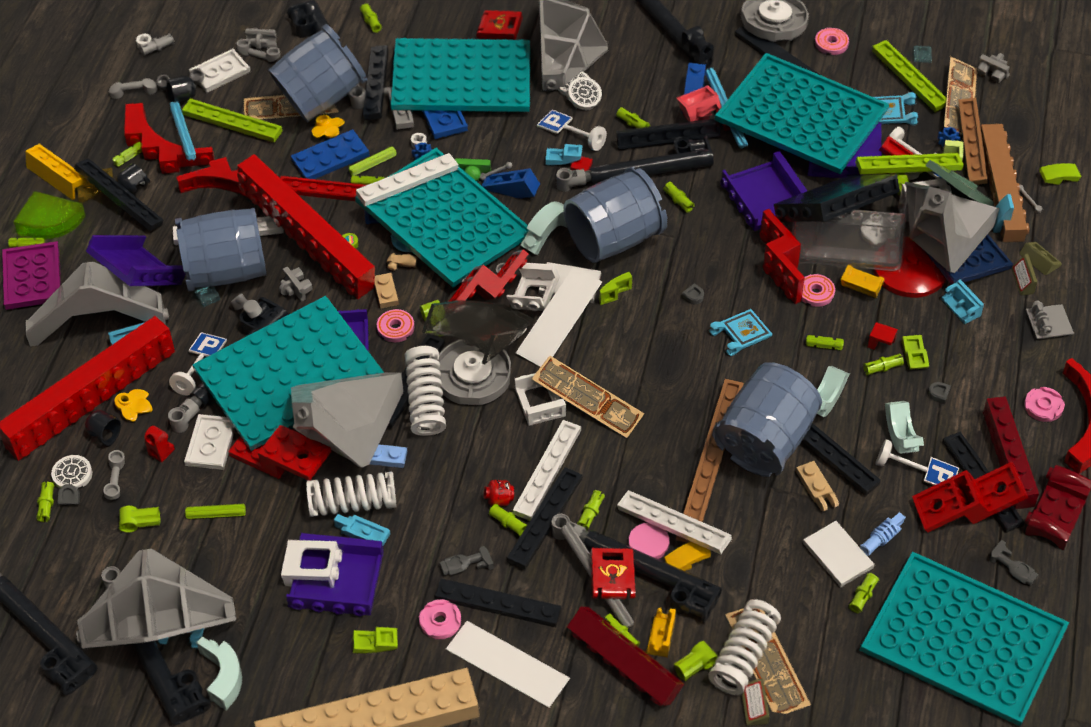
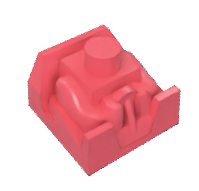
(699, 104)

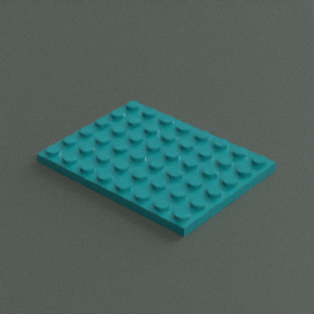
(461, 75)
(802, 112)
(449, 222)
(257, 373)
(965, 638)

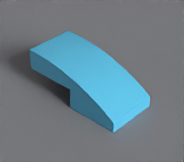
(563, 156)
(1005, 212)

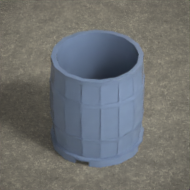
(317, 73)
(615, 215)
(220, 248)
(768, 419)

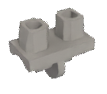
(261, 38)
(995, 65)
(292, 285)

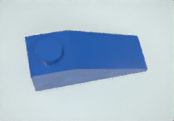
(695, 77)
(513, 183)

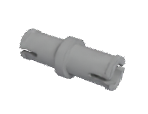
(156, 44)

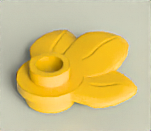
(327, 126)
(135, 404)

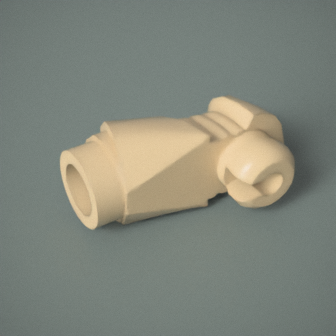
(404, 260)

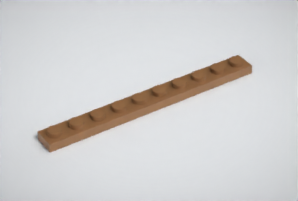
(710, 459)

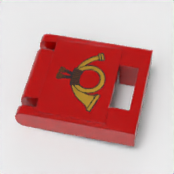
(495, 25)
(612, 576)

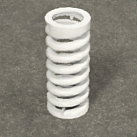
(416, 389)
(372, 494)
(733, 646)

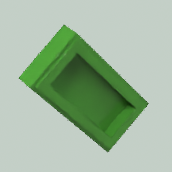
(474, 167)

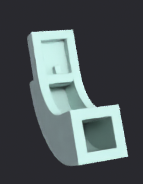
(542, 225)
(831, 388)
(901, 427)
(229, 681)

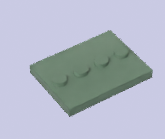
(961, 183)

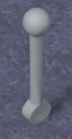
(508, 165)
(1038, 208)

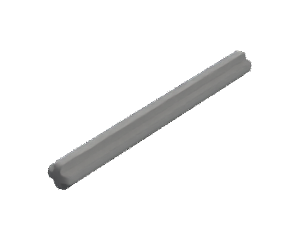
(585, 558)

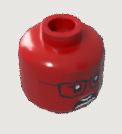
(499, 492)

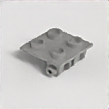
(1049, 320)

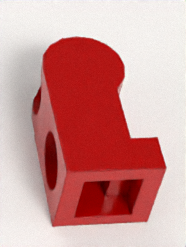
(157, 442)

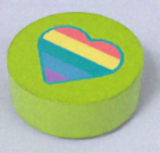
(352, 239)

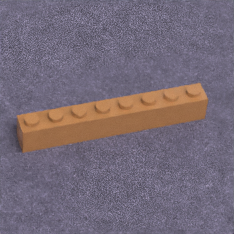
(1003, 180)

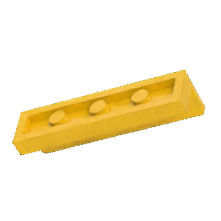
(53, 170)

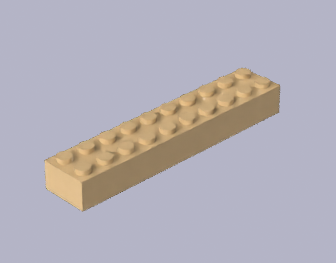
(420, 703)

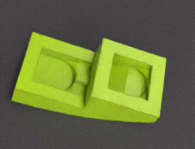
(1058, 172)
(612, 288)
(914, 352)
(375, 641)

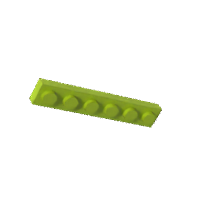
(910, 75)
(232, 120)
(907, 163)

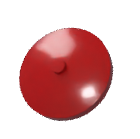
(916, 276)

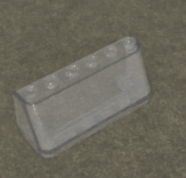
(854, 239)

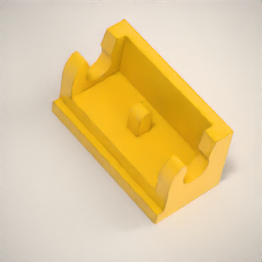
(862, 281)
(661, 633)

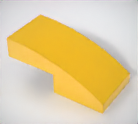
(687, 555)

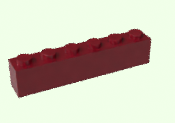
(1009, 445)
(625, 655)

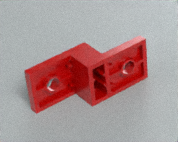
(782, 256)
(486, 282)
(282, 454)
(969, 497)

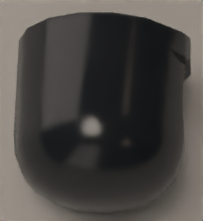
(180, 89)
(131, 176)
(98, 422)

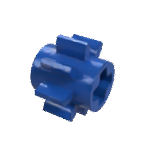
(948, 134)
(421, 149)

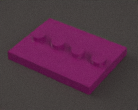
(30, 274)

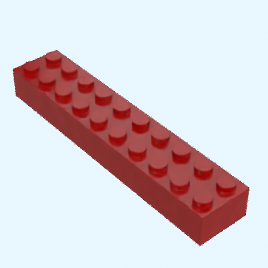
(306, 227)
(86, 388)

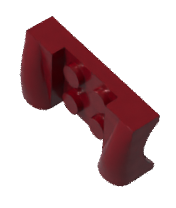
(1059, 506)

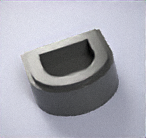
(693, 294)
(939, 391)
(68, 495)

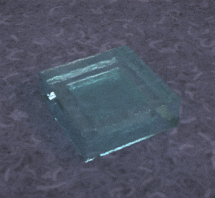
(922, 54)
(207, 295)

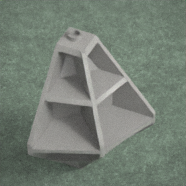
(568, 41)
(947, 224)
(93, 290)
(347, 412)
(153, 602)

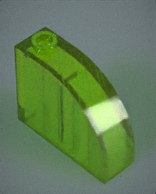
(48, 216)

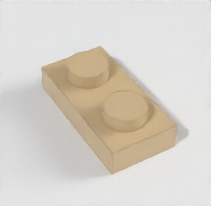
(386, 290)

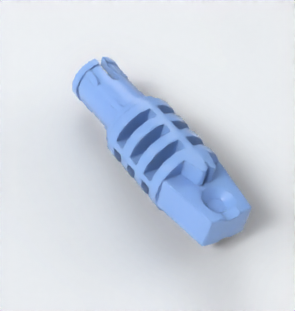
(883, 533)

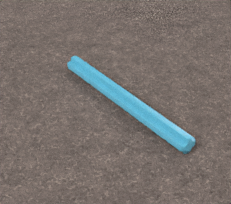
(716, 86)
(183, 131)

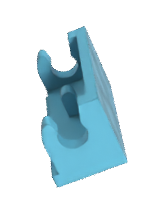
(963, 302)

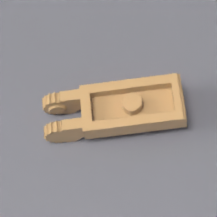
(816, 485)

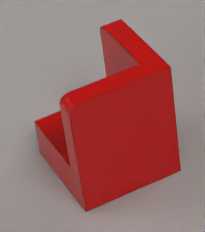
(883, 334)

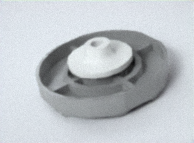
(775, 18)
(467, 379)

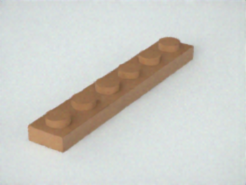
(972, 141)

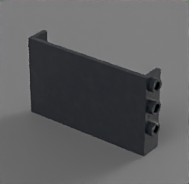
(836, 198)

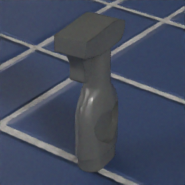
(459, 562)
(1017, 569)

